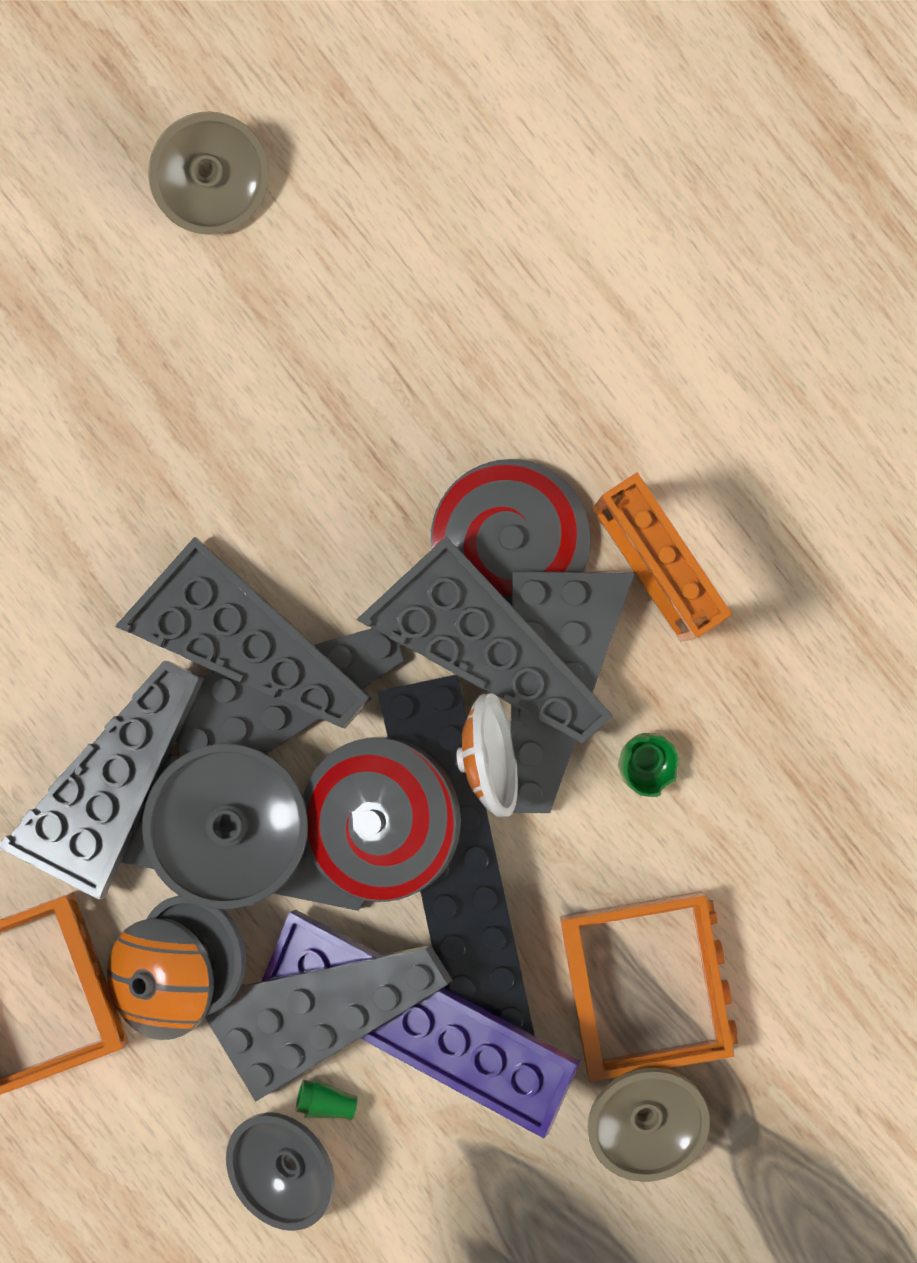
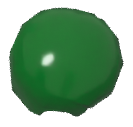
(648, 764)

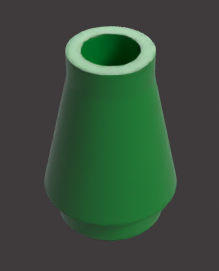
(322, 1100)

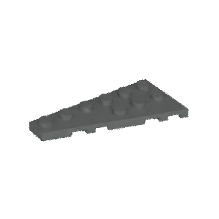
(577, 621)
(226, 626)
(471, 629)
(304, 1017)

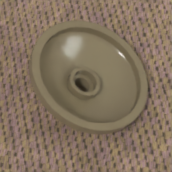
(229, 189)
(650, 1143)

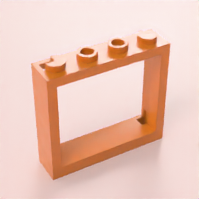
(661, 559)
(94, 986)
(717, 989)

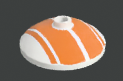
(489, 756)

